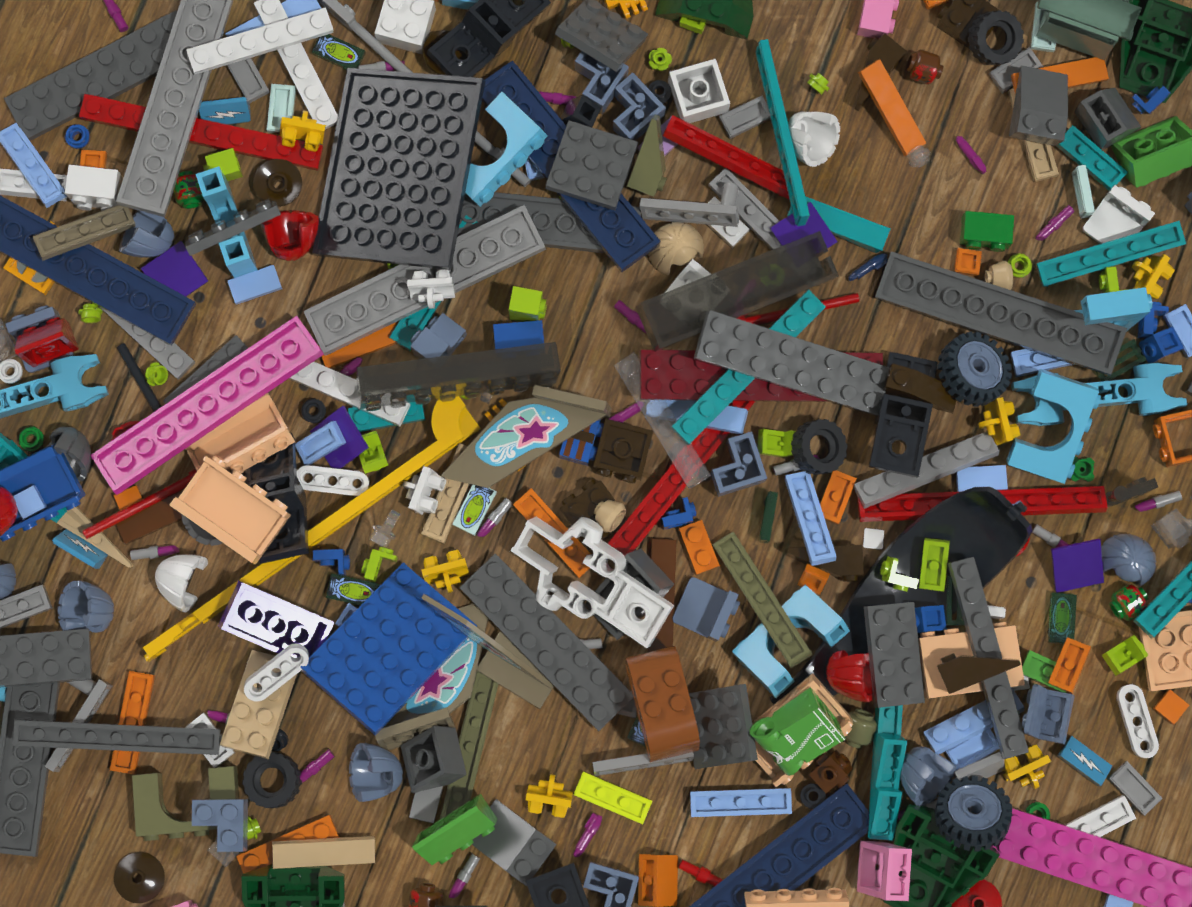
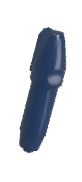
(874, 263)

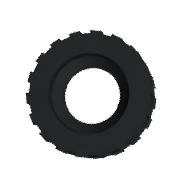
(978, 33)
(836, 447)
(285, 794)

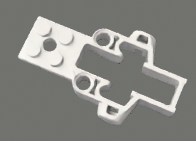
(624, 597)

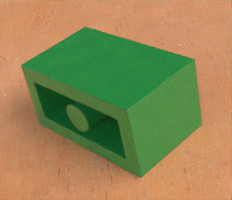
(987, 230)

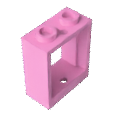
(895, 860)

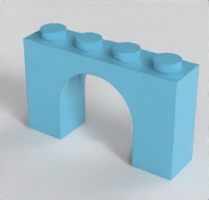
(522, 139)
(220, 200)
(1118, 307)
(1057, 460)
(804, 611)

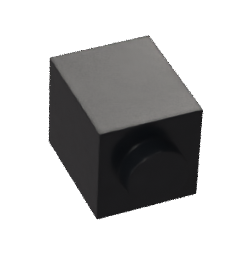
(581, 111)

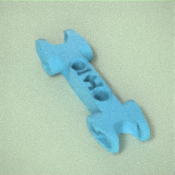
(63, 385)
(1144, 389)

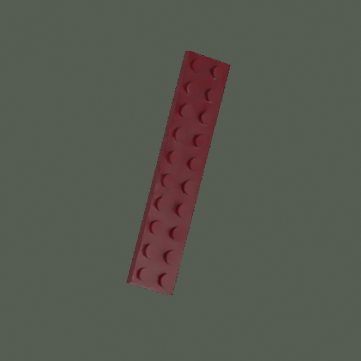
(681, 377)

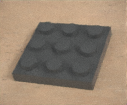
(601, 34)
(591, 165)
(723, 726)

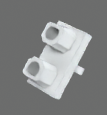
(431, 289)
(421, 488)

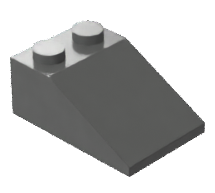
(1040, 106)
(643, 570)
(515, 844)

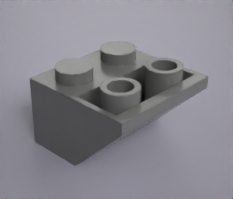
(1106, 117)

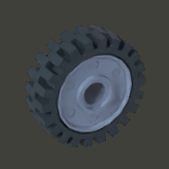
(974, 369)
(979, 829)

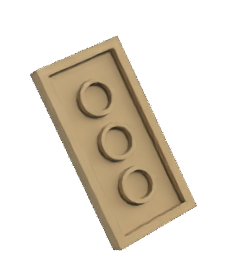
(255, 724)

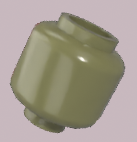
(862, 729)

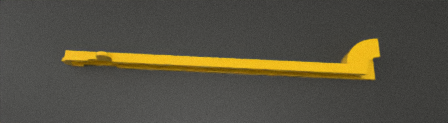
(450, 426)

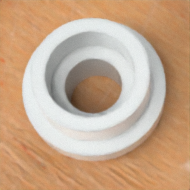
(10, 363)

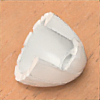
(814, 136)
(172, 579)

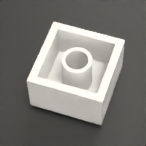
(405, 24)
(699, 91)
(93, 187)

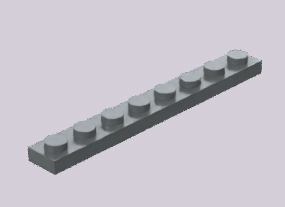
(985, 644)
(116, 737)

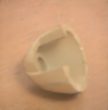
(677, 246)

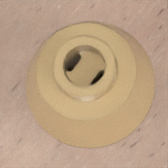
(1000, 275)
(609, 514)

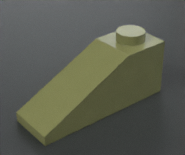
(650, 163)

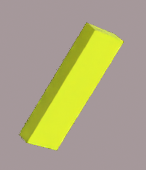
(612, 798)

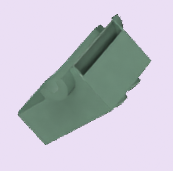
(1088, 24)

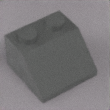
(433, 759)

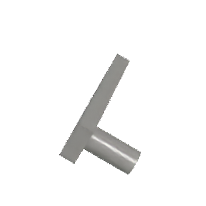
(693, 212)
(96, 695)
(635, 762)

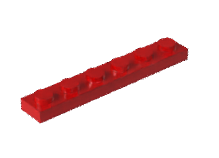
(726, 155)

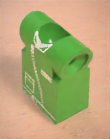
(798, 732)

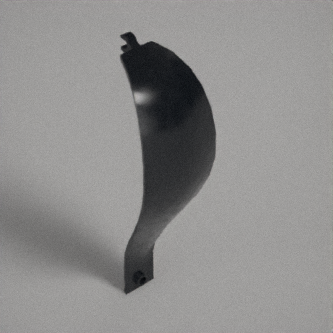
(977, 525)

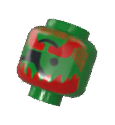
(187, 190)
(1128, 602)

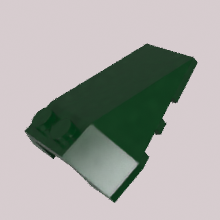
(733, 15)
(1158, 49)
(938, 868)
(293, 887)

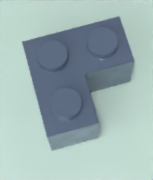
(603, 79)
(639, 106)
(438, 340)
(746, 466)
(229, 817)
(617, 884)

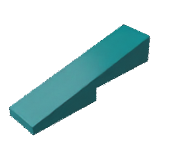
(851, 227)
(886, 778)

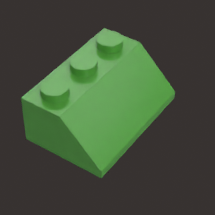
(1155, 151)
(455, 831)

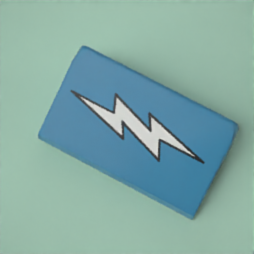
(226, 110)
(80, 548)
(1084, 761)

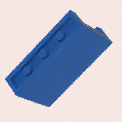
(53, 480)

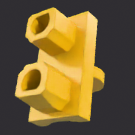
(302, 129)
(1150, 271)
(997, 421)
(446, 573)
(1035, 760)
(549, 793)

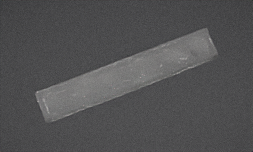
(661, 419)

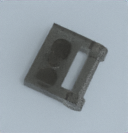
(1134, 489)

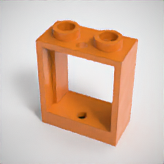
(1161, 432)

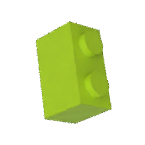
(527, 305)

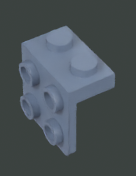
(38, 319)
(706, 609)
(1047, 714)

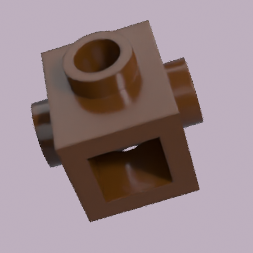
(831, 770)

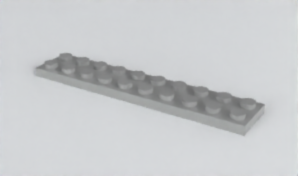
(171, 109)
(388, 299)

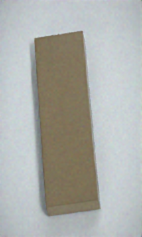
(83, 231)

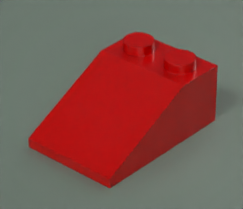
(46, 342)

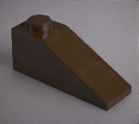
(890, 55)
(918, 386)
(847, 564)
(968, 670)

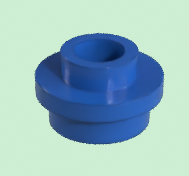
(77, 129)

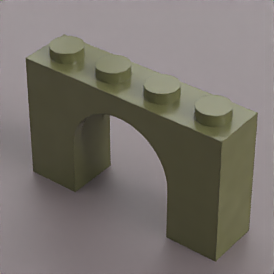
(153, 817)

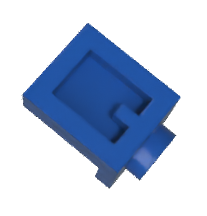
(1155, 98)
(1149, 324)
(1161, 345)
(676, 519)
(327, 558)
(930, 618)

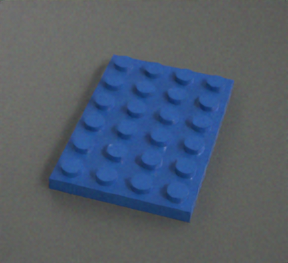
(386, 649)

